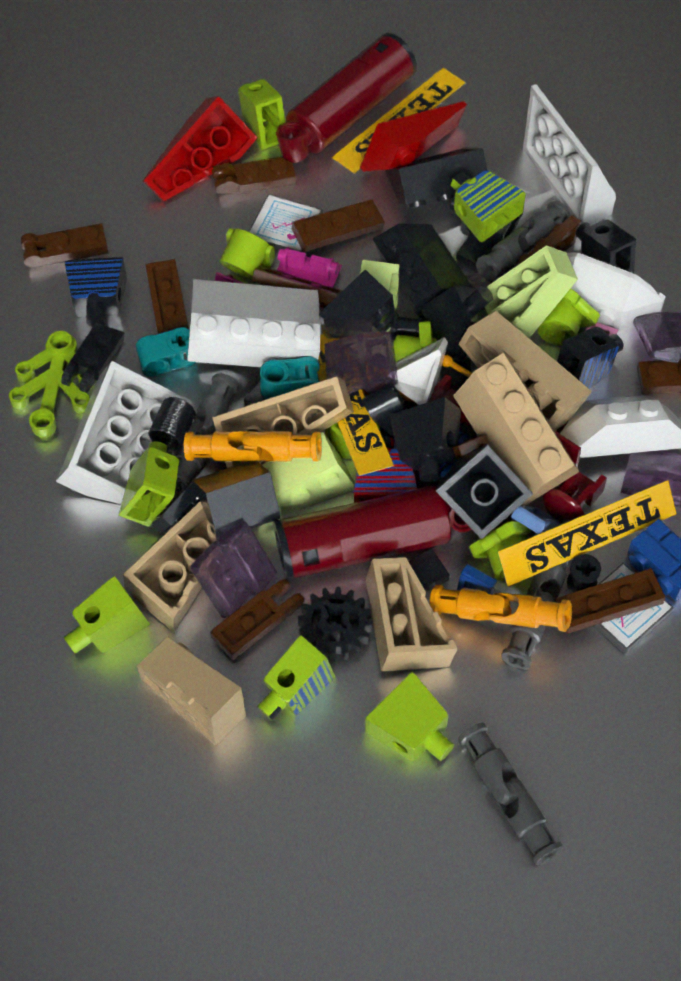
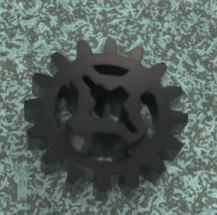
(336, 609)

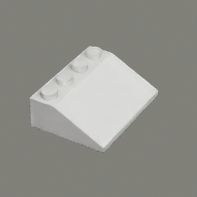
(566, 162)
(252, 323)
(113, 433)

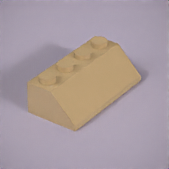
(515, 426)

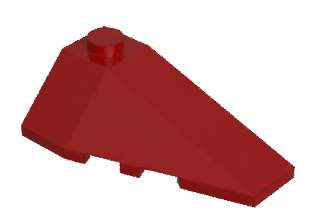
(408, 137)
(206, 139)

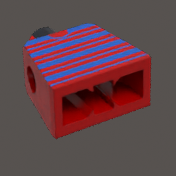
(385, 481)

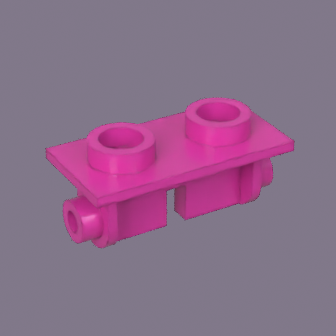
(311, 268)

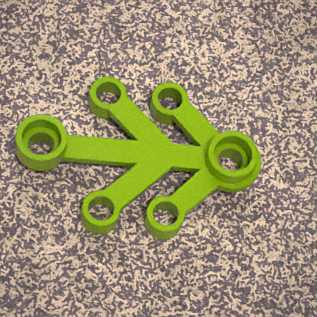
(50, 380)

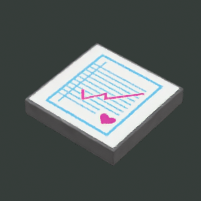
(276, 219)
(632, 628)

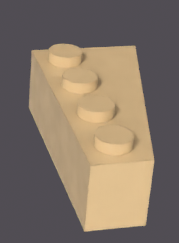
(549, 383)
(298, 411)
(163, 575)

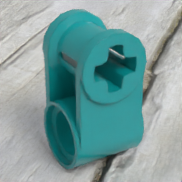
(163, 352)
(288, 374)

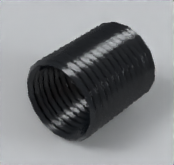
(172, 422)

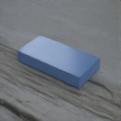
(535, 518)

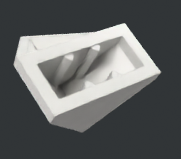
(421, 371)

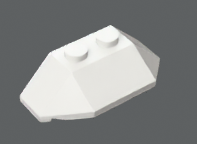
(614, 291)
(623, 426)

